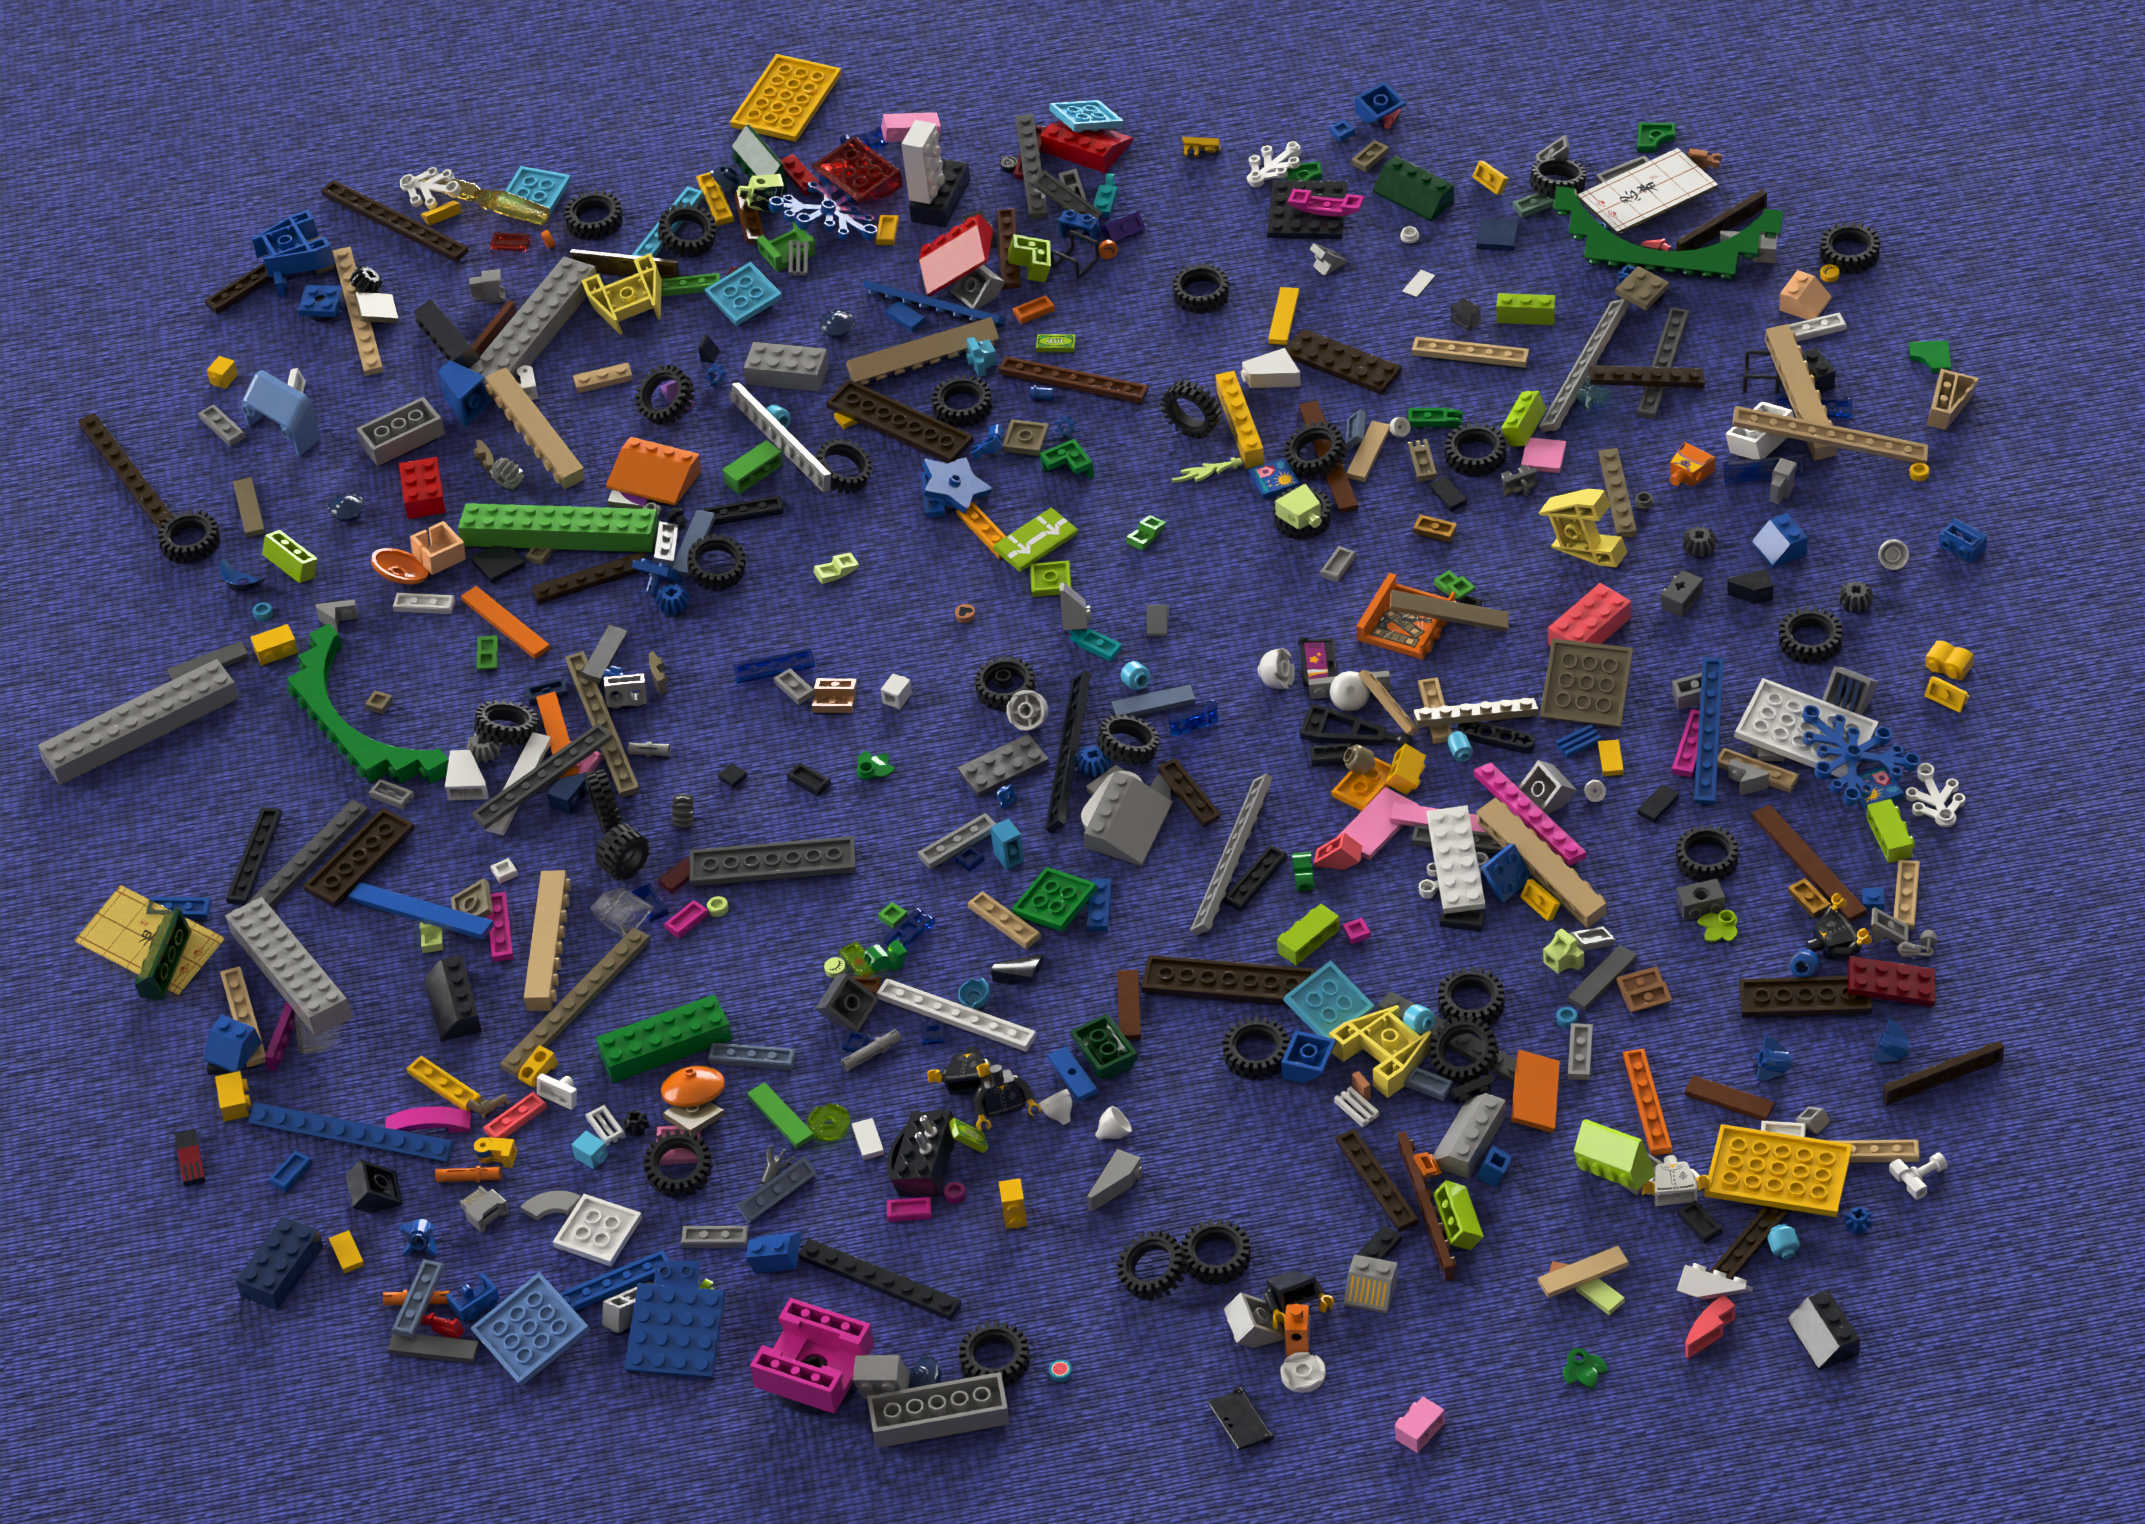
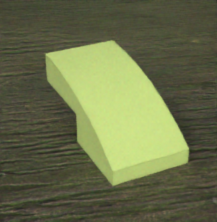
(838, 568)
(431, 938)

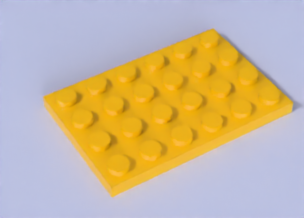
(786, 97)
(1778, 1170)

